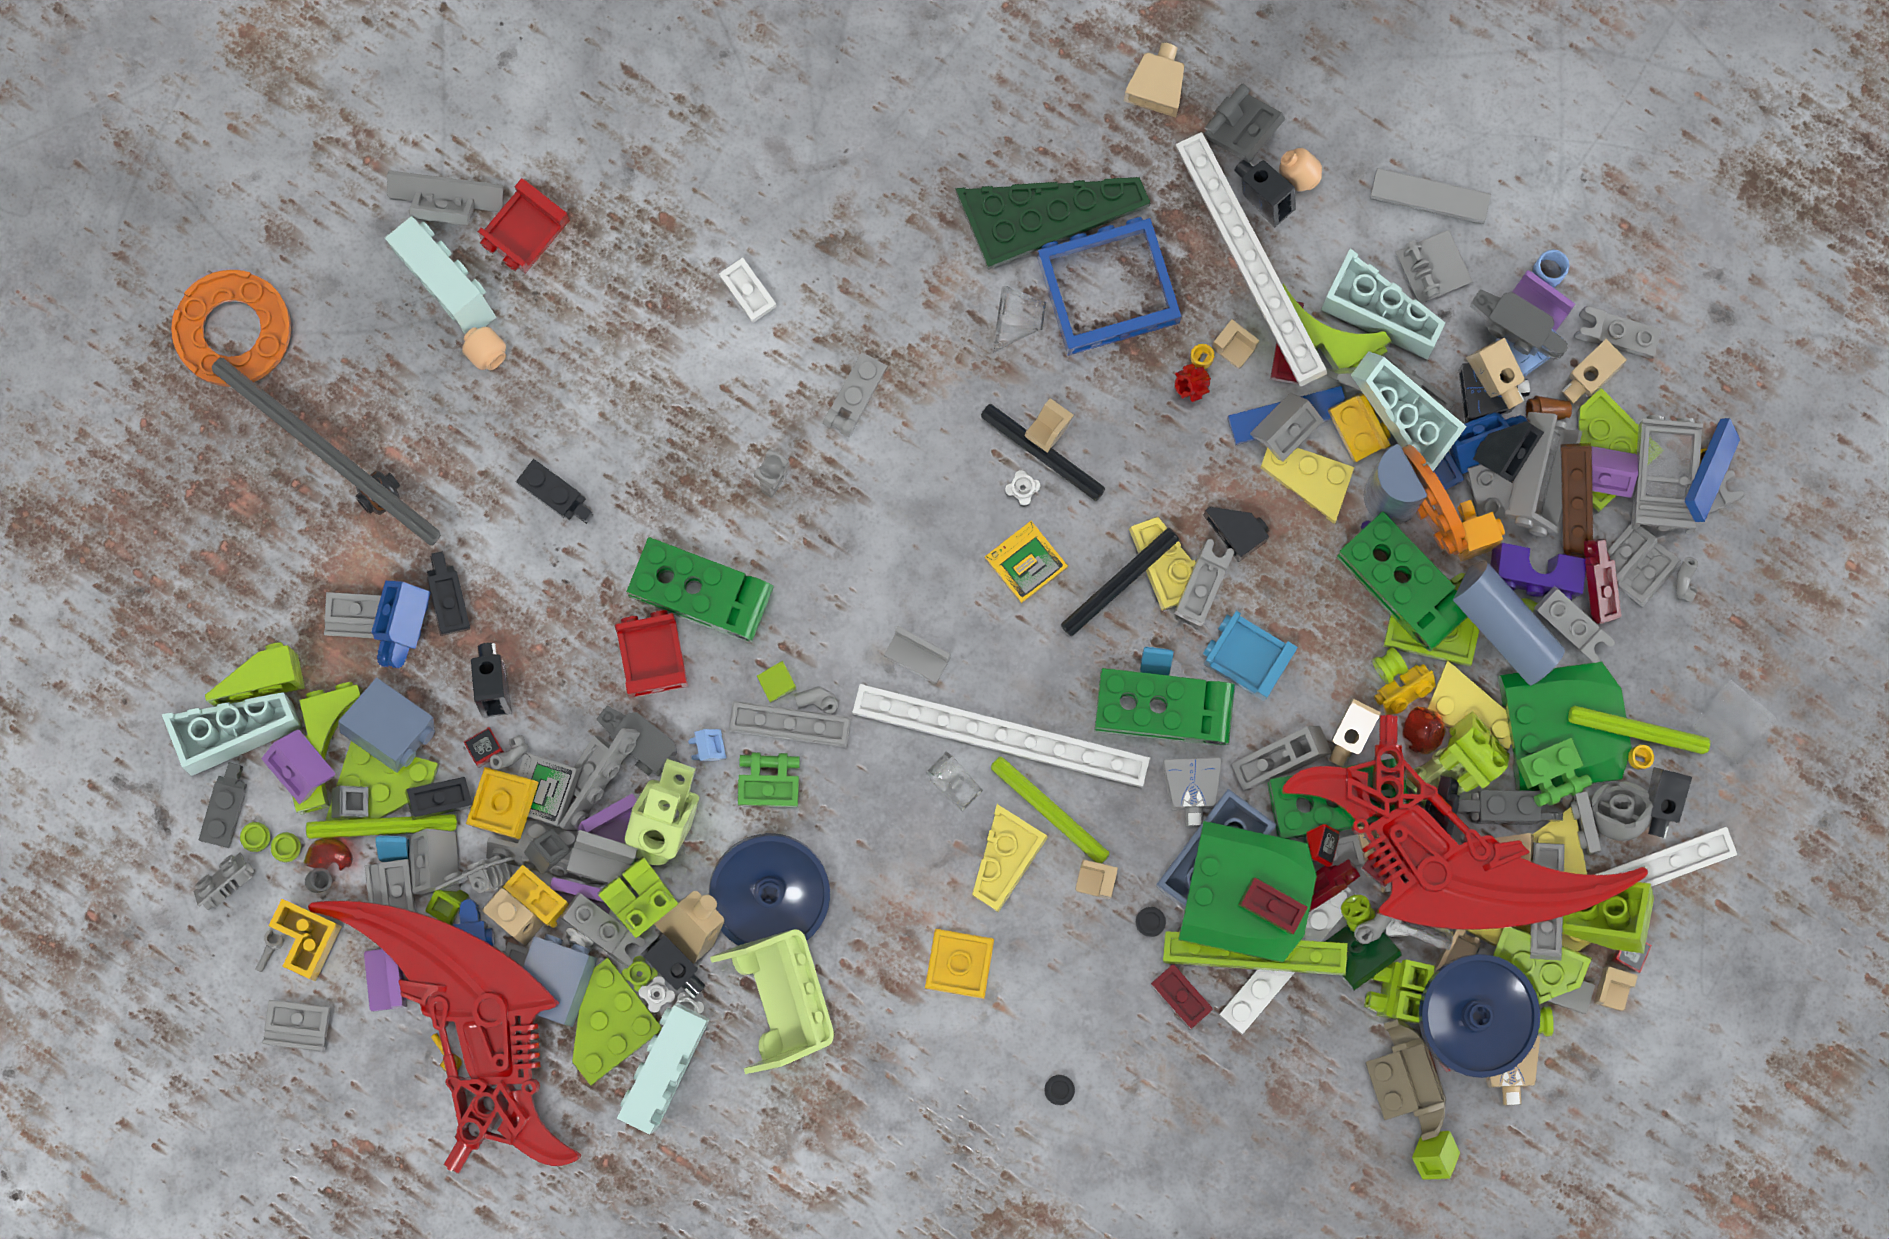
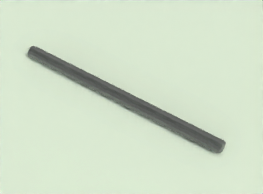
(326, 451)

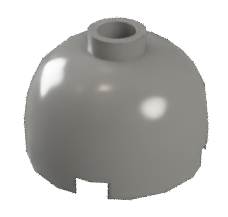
(1622, 811)

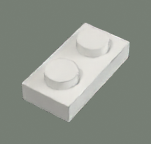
(747, 290)

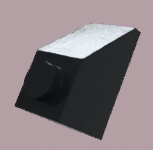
(1508, 449)
(1238, 530)

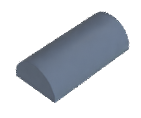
(1394, 488)
(1508, 623)
(1229, 811)

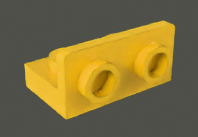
(1359, 427)

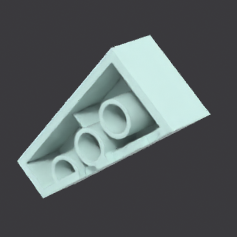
(440, 275)
(1376, 306)
(1407, 409)
(228, 730)
(663, 1068)

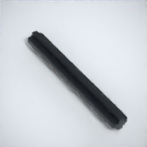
(1051, 459)
(1120, 582)

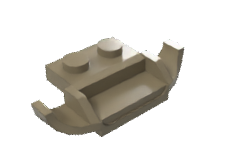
(1408, 1080)

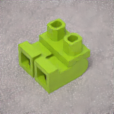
(1476, 751)
(646, 909)
(1400, 990)

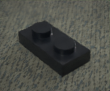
(438, 798)

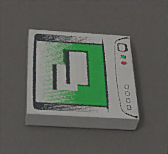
(554, 787)

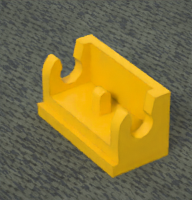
(536, 896)

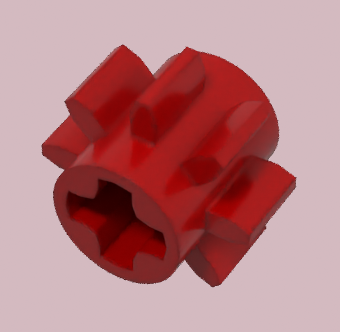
(1192, 382)

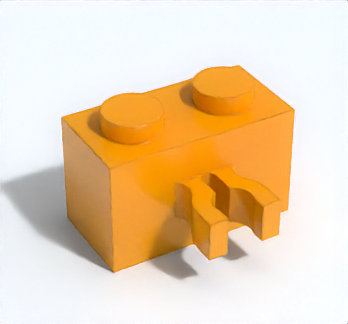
(1481, 532)

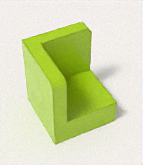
(1436, 1156)

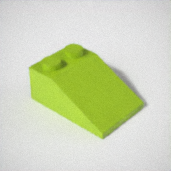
(263, 674)
(1616, 922)

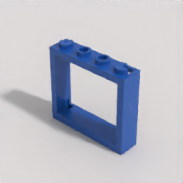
(1121, 330)

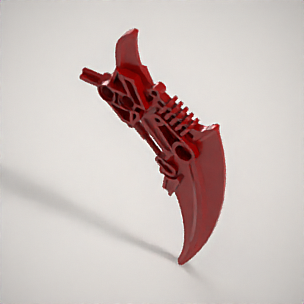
(1448, 883)
(483, 993)

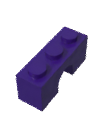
(1515, 569)

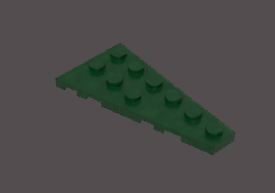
(1026, 216)

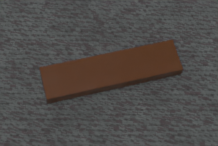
(1576, 497)

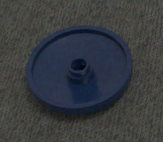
(769, 888)
(1479, 1015)

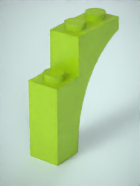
(1340, 347)
(321, 717)

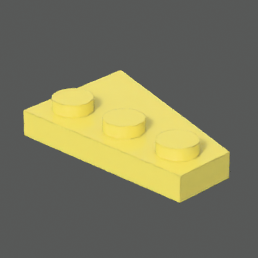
(1313, 478)
(1170, 571)
(1459, 696)
(1007, 856)

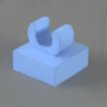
(709, 745)

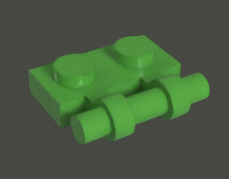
(1551, 763)
(768, 789)

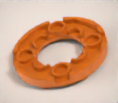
(228, 287)
(1444, 519)

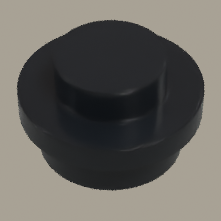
(1150, 921)
(1059, 1090)

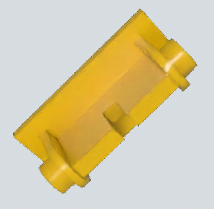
(1417, 684)

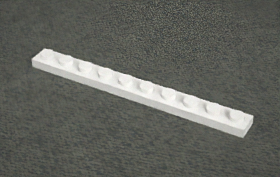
(1251, 259)
(1001, 735)

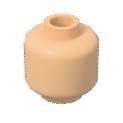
(1301, 169)
(484, 348)

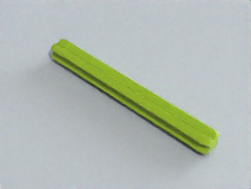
(1639, 730)
(1050, 810)
(378, 826)

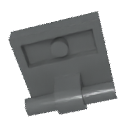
(1243, 124)

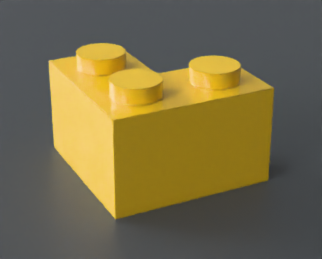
(312, 936)

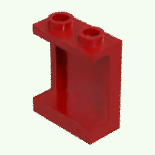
(523, 227)
(651, 654)

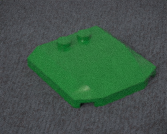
(1540, 719)
(1221, 873)

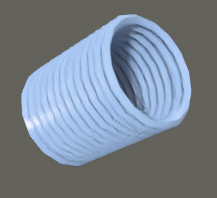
(1556, 256)

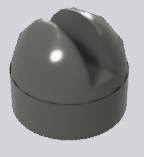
(322, 881)

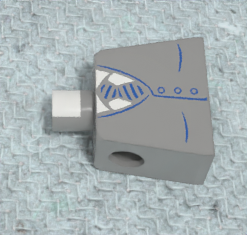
(1192, 786)

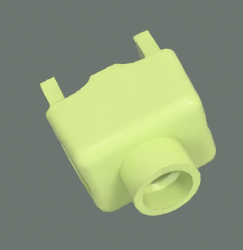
(653, 825)

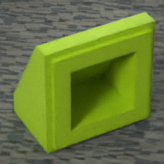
(776, 682)
(446, 904)

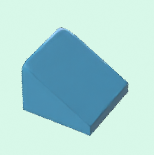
(1156, 661)
(392, 848)

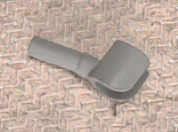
(268, 950)

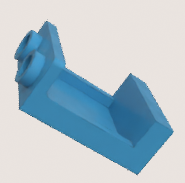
(1248, 656)

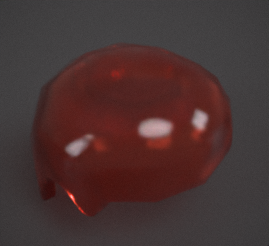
(1424, 730)
(328, 851)

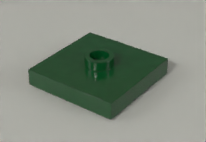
(1365, 959)

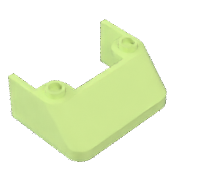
(789, 997)

